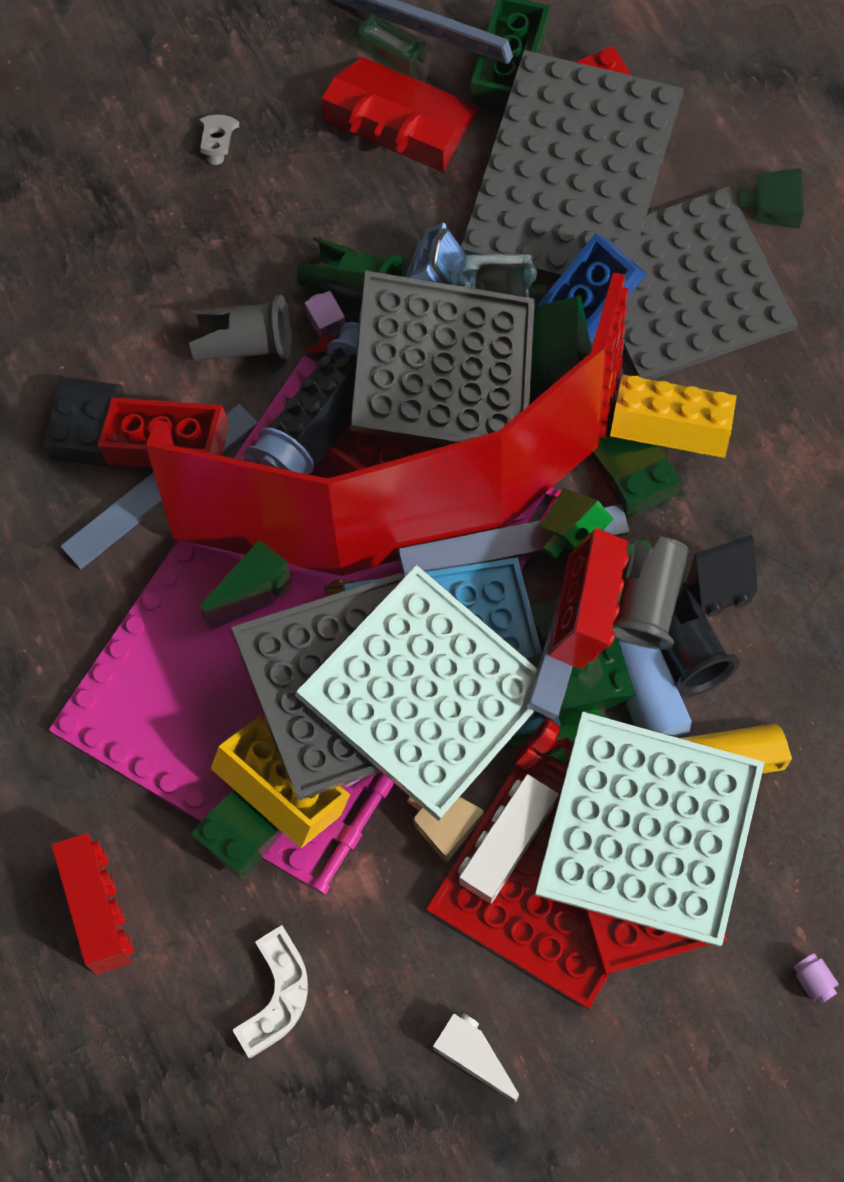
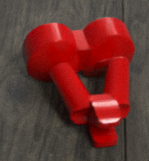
(543, 740)

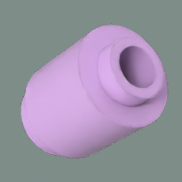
(816, 978)

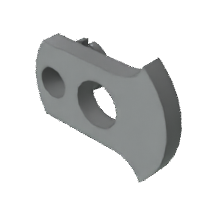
(216, 147)

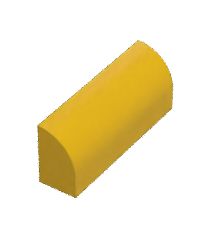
(760, 743)

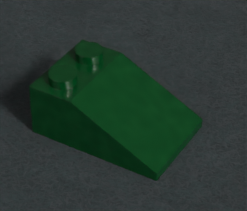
(557, 342)
(636, 473)
(248, 587)
(599, 684)
(236, 834)

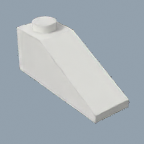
(468, 1049)

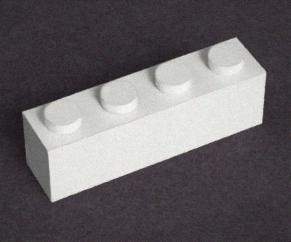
(508, 839)

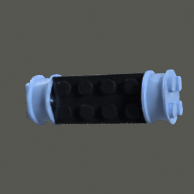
(314, 414)

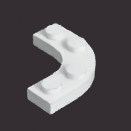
(288, 996)

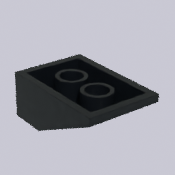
(724, 576)

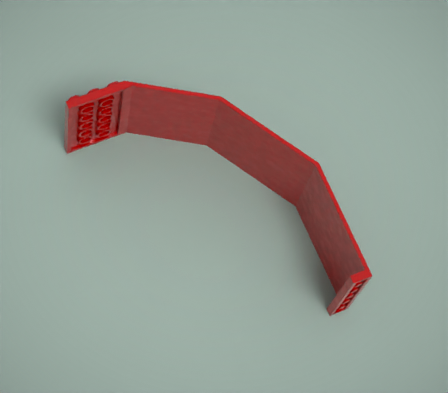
(406, 502)

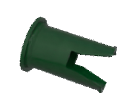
(345, 270)

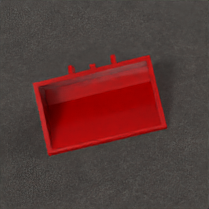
(398, 112)

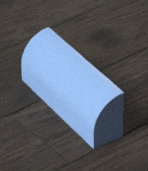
(657, 699)

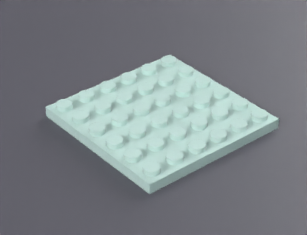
(424, 692)
(650, 829)

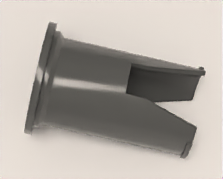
(244, 331)
(651, 594)

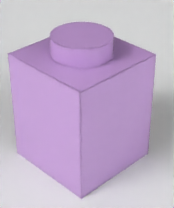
(325, 314)

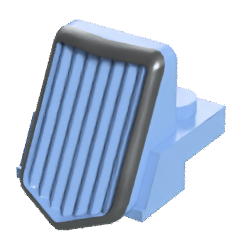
(435, 255)

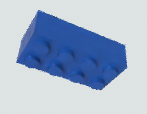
(591, 276)

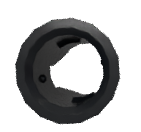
(696, 652)

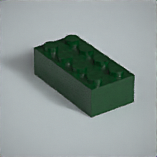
(526, 28)

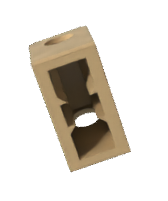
(451, 829)

